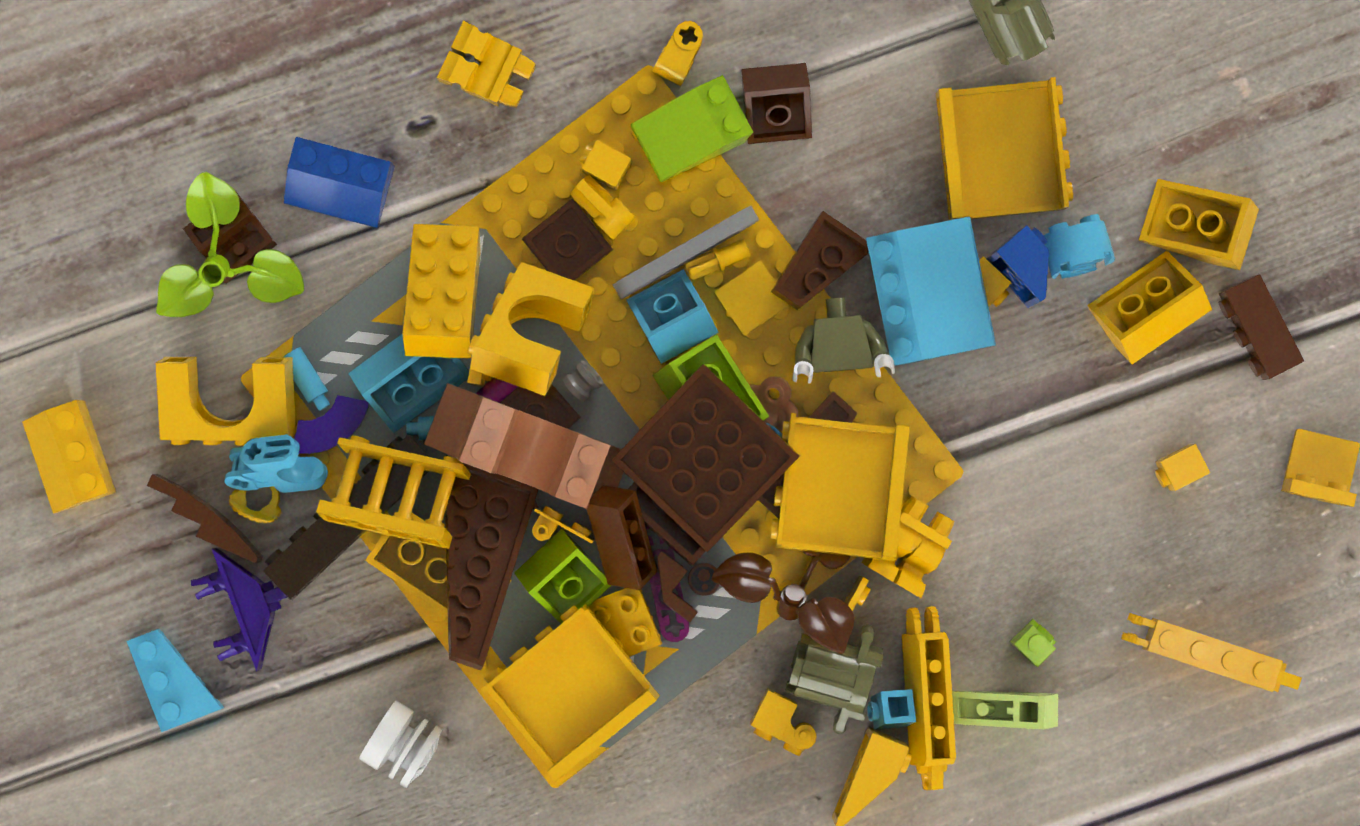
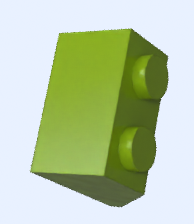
(562, 576)

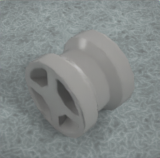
(582, 381)

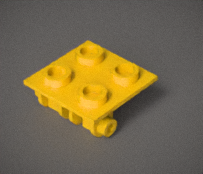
(549, 521)
(627, 620)

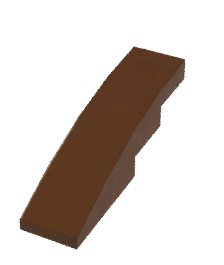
(214, 526)

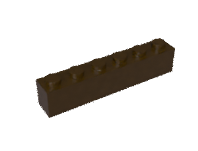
(325, 541)

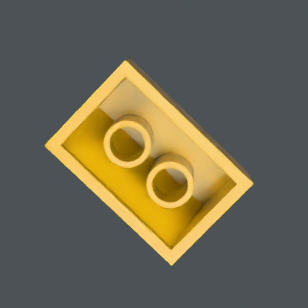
(1150, 307)
(68, 455)

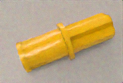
(717, 259)

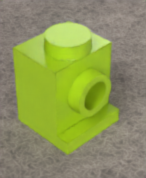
(1034, 643)

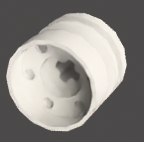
(401, 744)

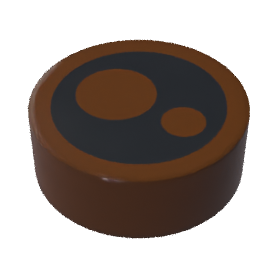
(701, 579)

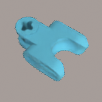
(275, 464)

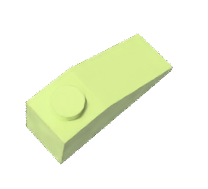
(1006, 709)

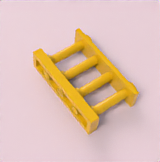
(401, 523)

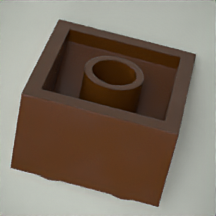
(777, 102)

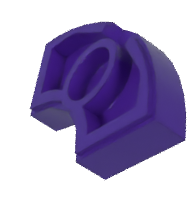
(339, 421)

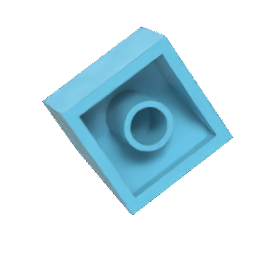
(672, 316)

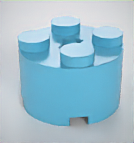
(1078, 247)

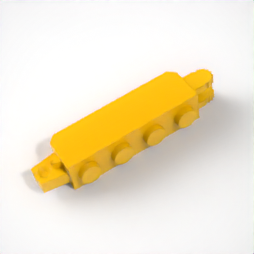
(1212, 654)
(929, 676)

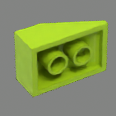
(692, 129)

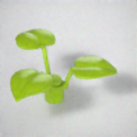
(187, 293)

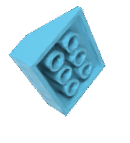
(931, 291)

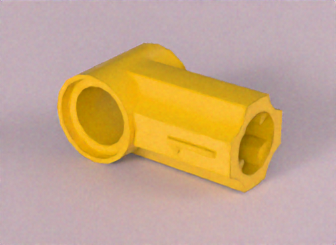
(606, 211)

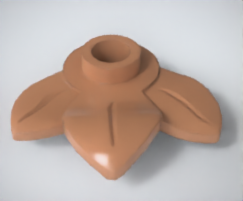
(777, 409)

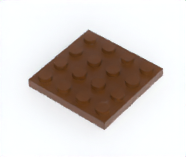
(705, 457)

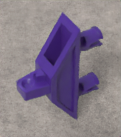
(252, 603)

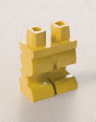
(496, 67)
(918, 545)

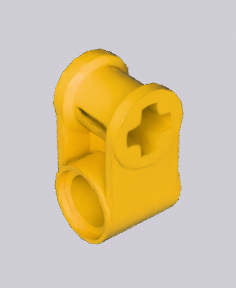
(677, 57)

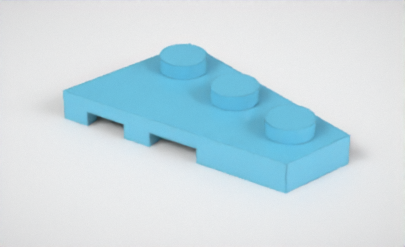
(170, 683)

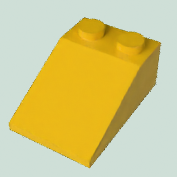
(1200, 223)
(873, 770)

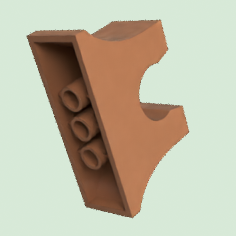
(522, 446)

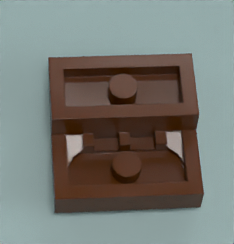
(236, 241)

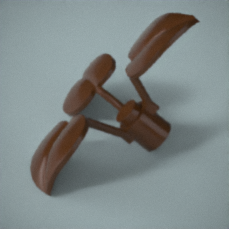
(826, 621)

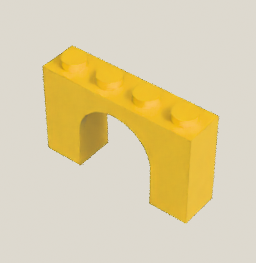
(528, 294)
(187, 419)

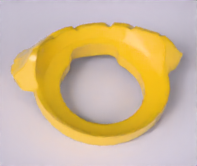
(267, 514)

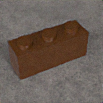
(1260, 328)
(621, 537)

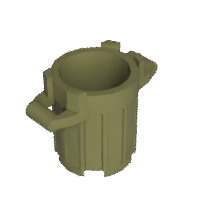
(1014, 27)
(836, 678)

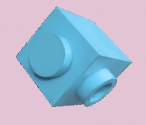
(892, 709)

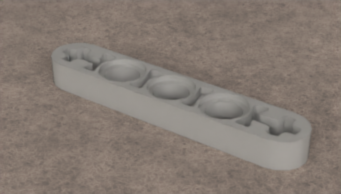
(686, 252)

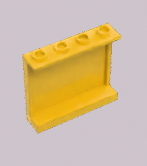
(1003, 149)
(842, 488)
(570, 690)

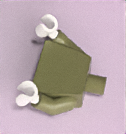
(840, 344)

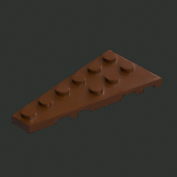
(487, 530)

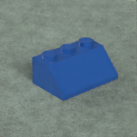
(337, 182)
(1025, 264)

